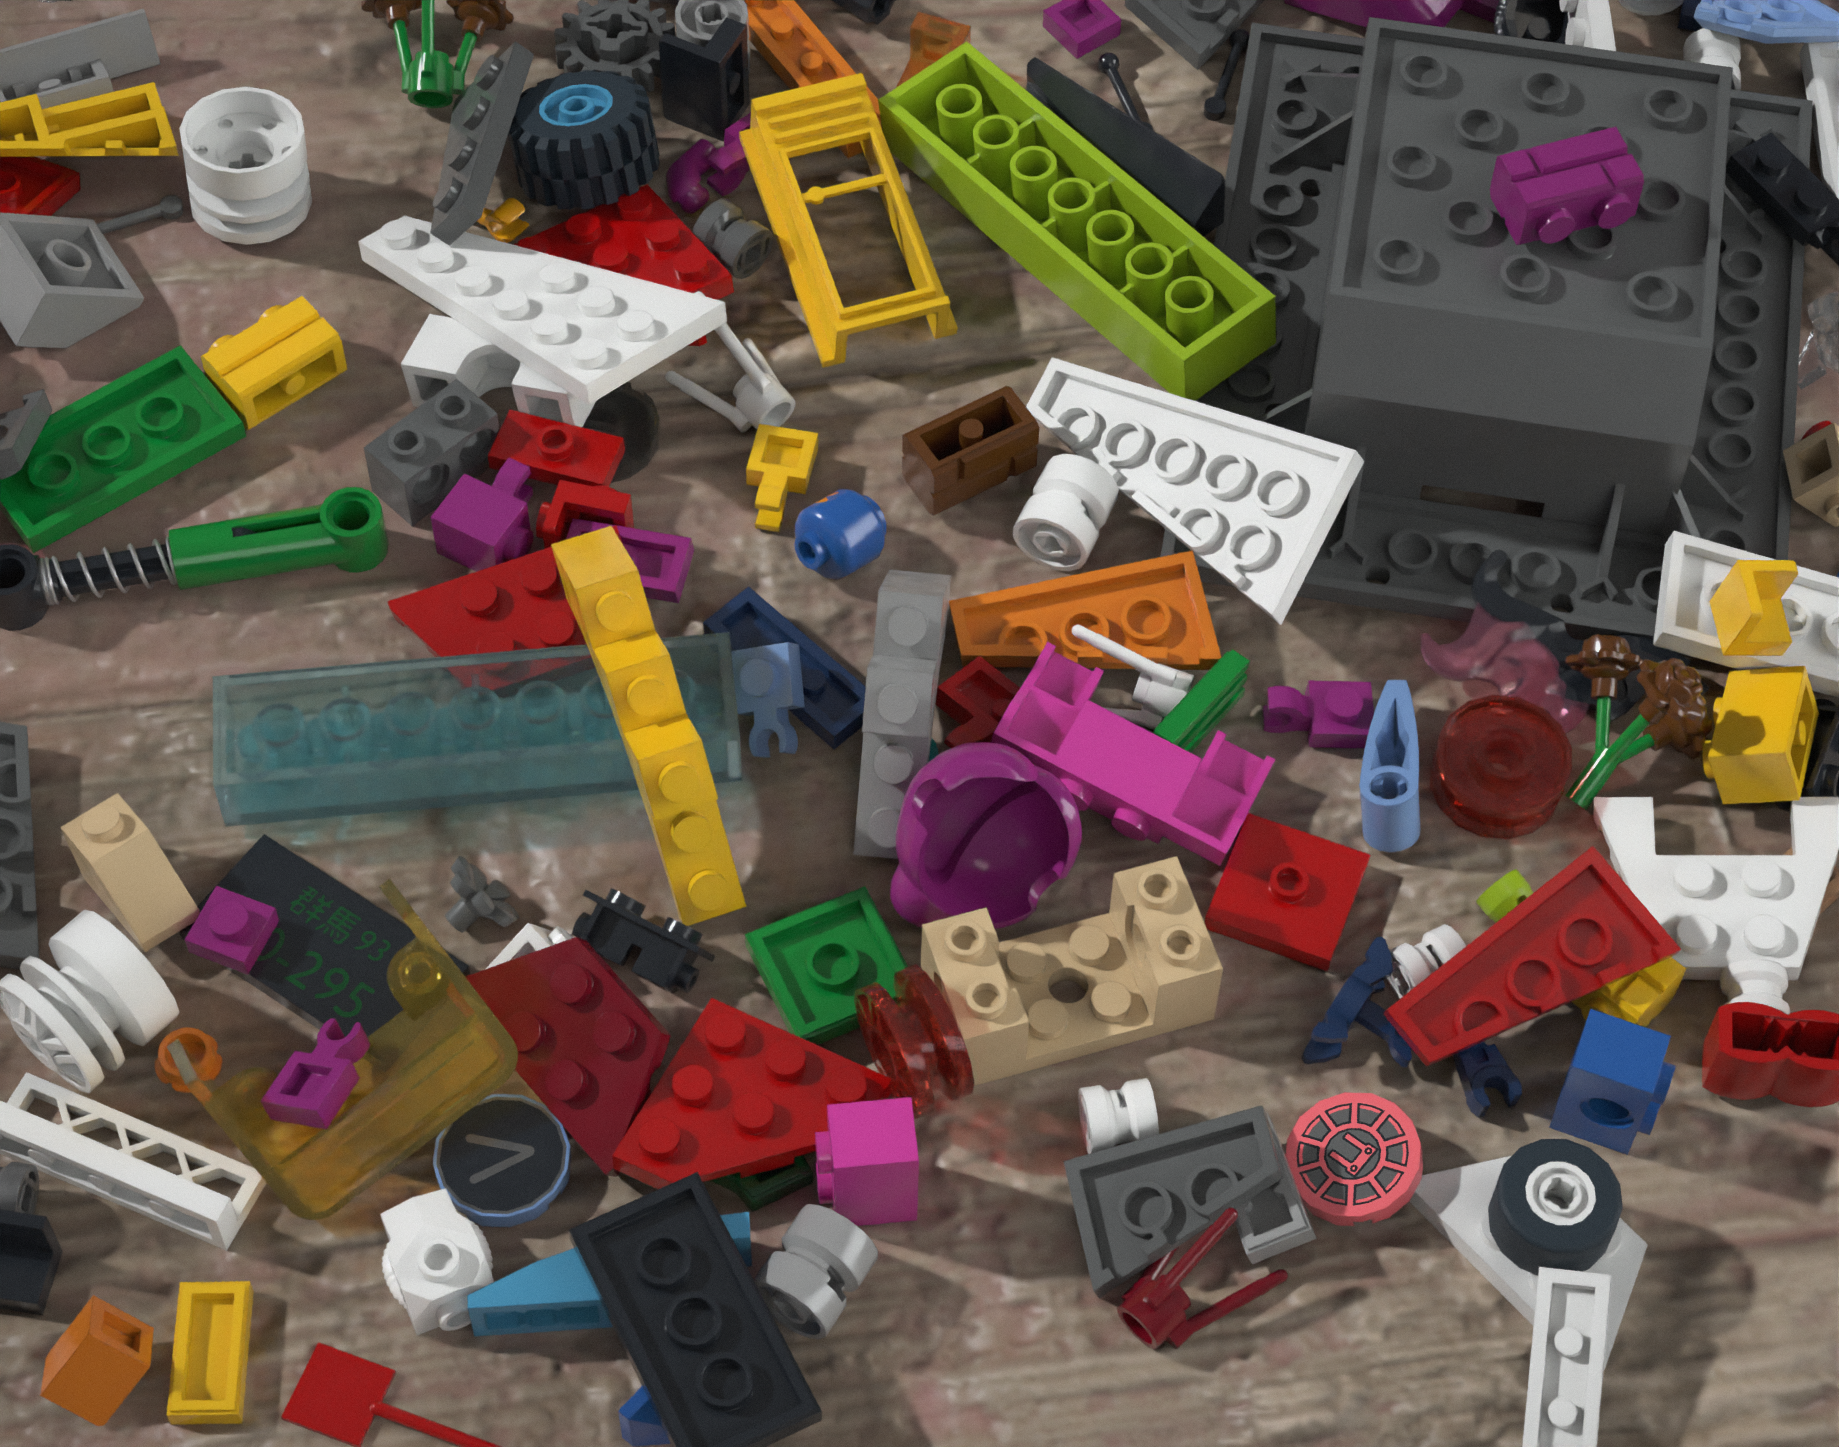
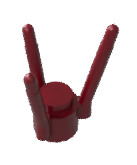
(1157, 1304)

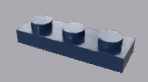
(830, 692)

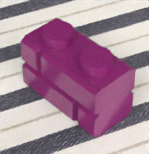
(1566, 186)

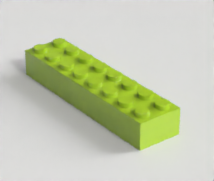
(1079, 223)

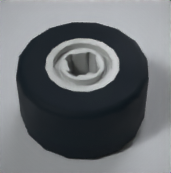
(1542, 1230)

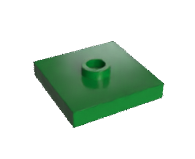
(819, 961)

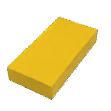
(210, 1353)

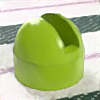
(1504, 895)

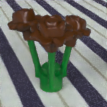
(430, 77)

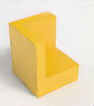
(1750, 608)

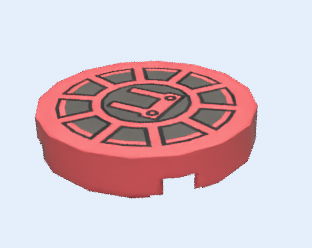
(1355, 1158)

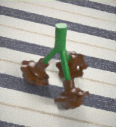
(1671, 704)

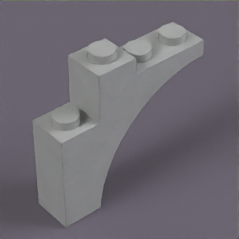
(899, 701)

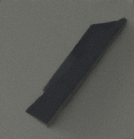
(1161, 167)

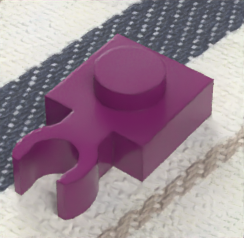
(319, 1082)

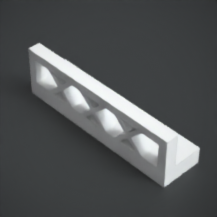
(120, 1173)

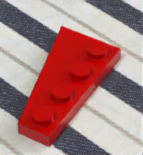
(1542, 954)

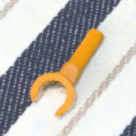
(504, 220)

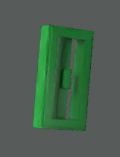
(1206, 703)

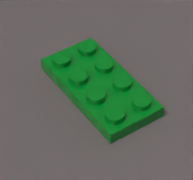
(117, 447)

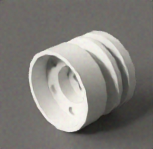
(246, 165)
(99, 990)

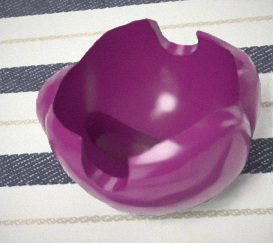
(982, 834)

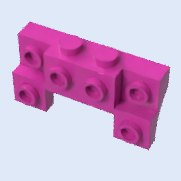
(1125, 770)

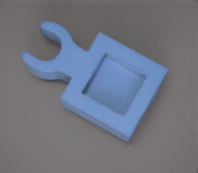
(767, 687)

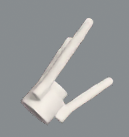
(757, 394)
(1157, 687)

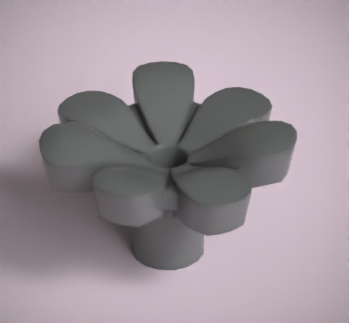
(478, 898)

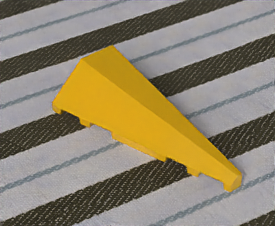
(103, 125)

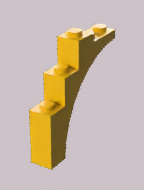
(652, 722)

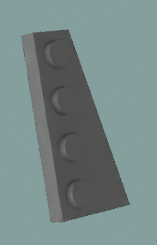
(477, 140)

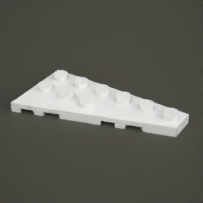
(549, 312)
(1220, 482)

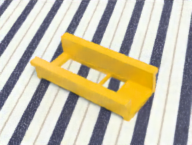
(818, 120)

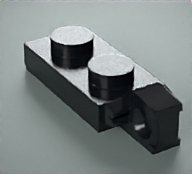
(1788, 193)

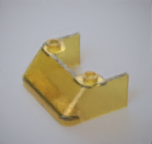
(412, 1084)

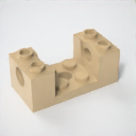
(1141, 967)

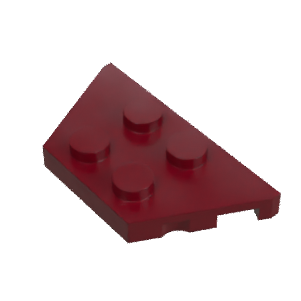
(578, 1040)

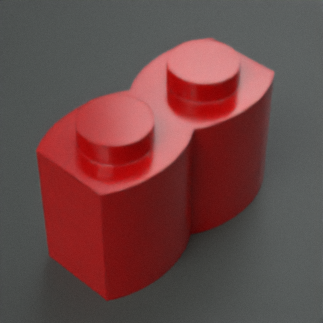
(1766, 1052)

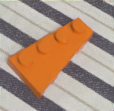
(1142, 605)

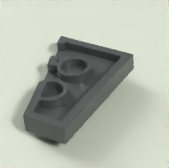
(1166, 1189)

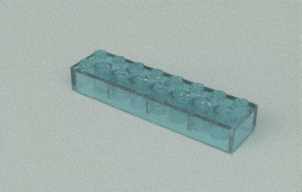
(445, 731)

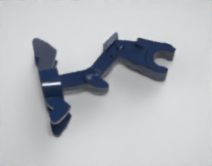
(1477, 1066)

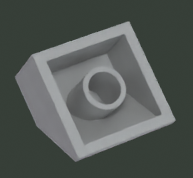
(59, 280)

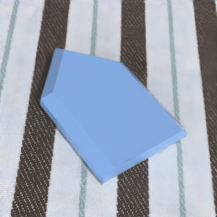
(1771, 20)

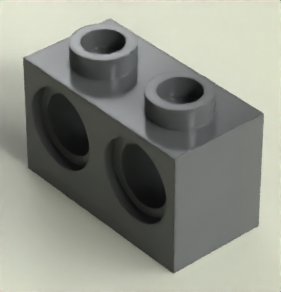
(430, 450)

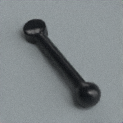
(1109, 64)
(1216, 106)

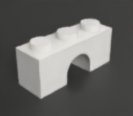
(452, 351)

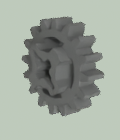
(613, 39)

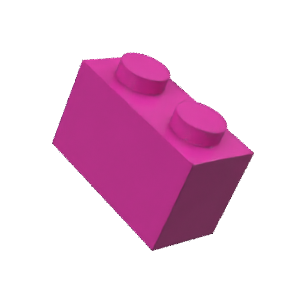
(869, 1161)

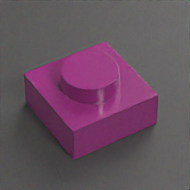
(1081, 25)
(232, 930)

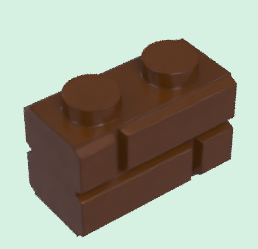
(970, 450)

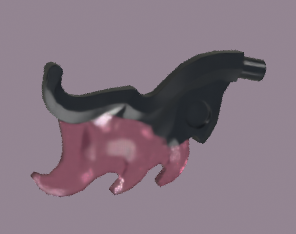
(1526, 654)

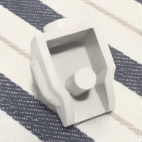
(434, 1261)

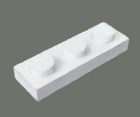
(1567, 1359)

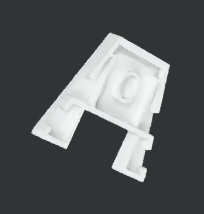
(1727, 904)

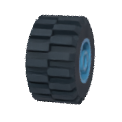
(583, 139)

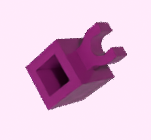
(484, 522)

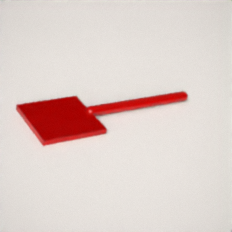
(345, 1393)

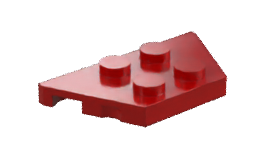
(494, 609)

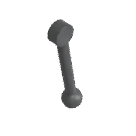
(170, 208)

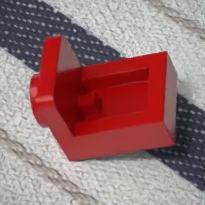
(582, 502)

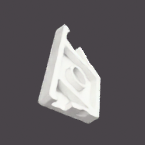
(1458, 1208)

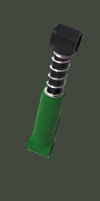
(340, 532)

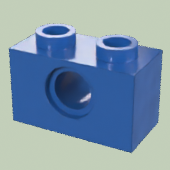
(1613, 1083)

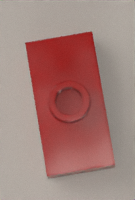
(557, 450)

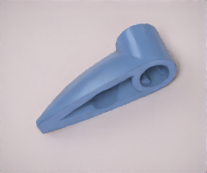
(1391, 773)

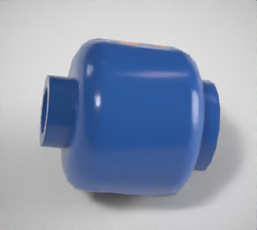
(840, 534)

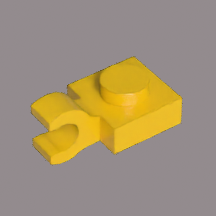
(779, 464)

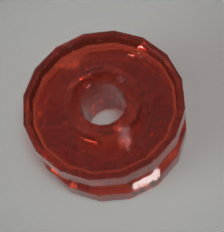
(1508, 734)
(914, 1039)

